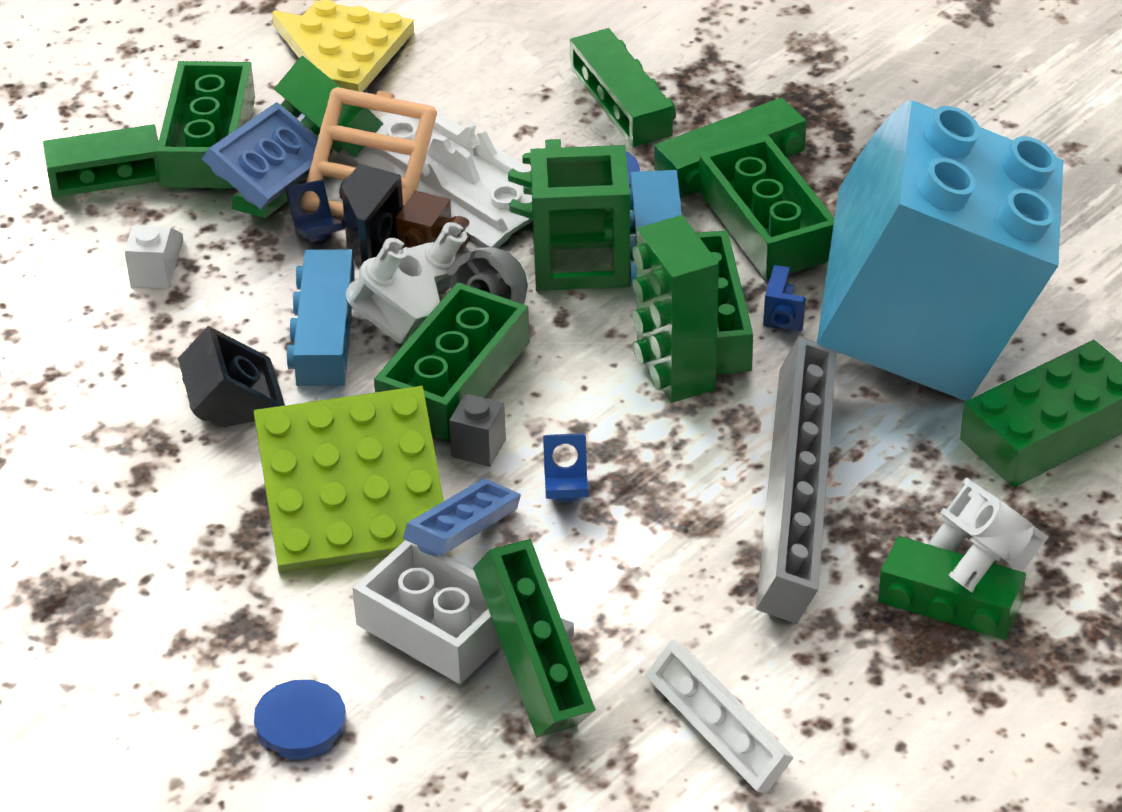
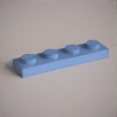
(461, 517)

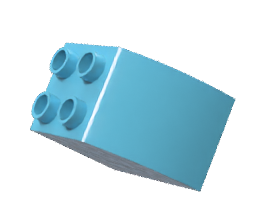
(940, 247)

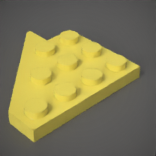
(344, 40)

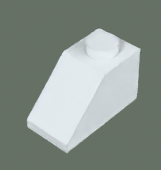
(152, 256)

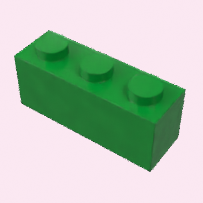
(308, 92)
(102, 160)
(919, 582)

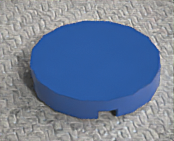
(300, 719)

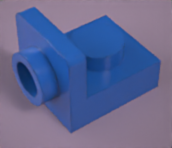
(781, 306)

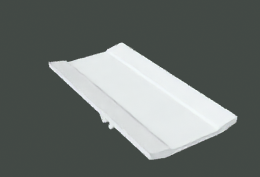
(458, 169)

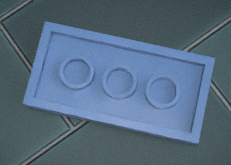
(264, 155)

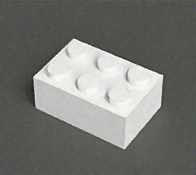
(428, 611)

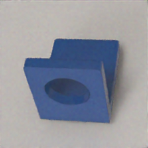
(569, 482)

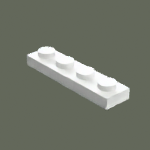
(719, 717)

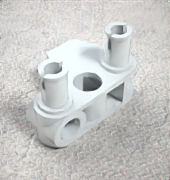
(405, 284)
(995, 533)

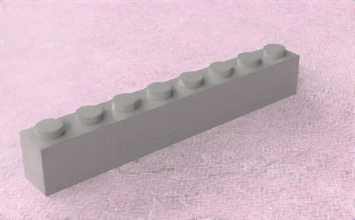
(797, 482)

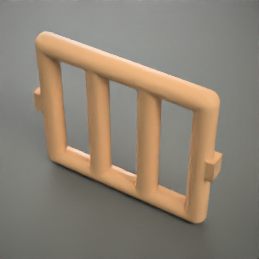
(332, 131)

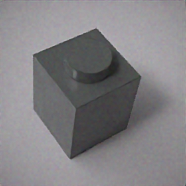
(477, 429)

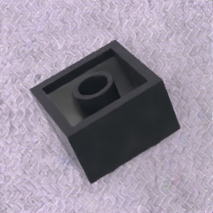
(370, 210)
(227, 379)

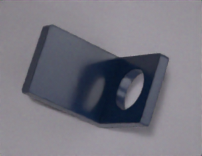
(315, 225)

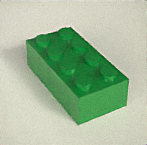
(202, 109)
(766, 206)
(676, 308)
(458, 351)
(1046, 414)

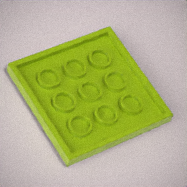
(346, 475)

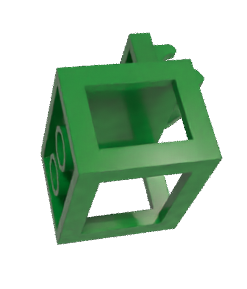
(577, 204)

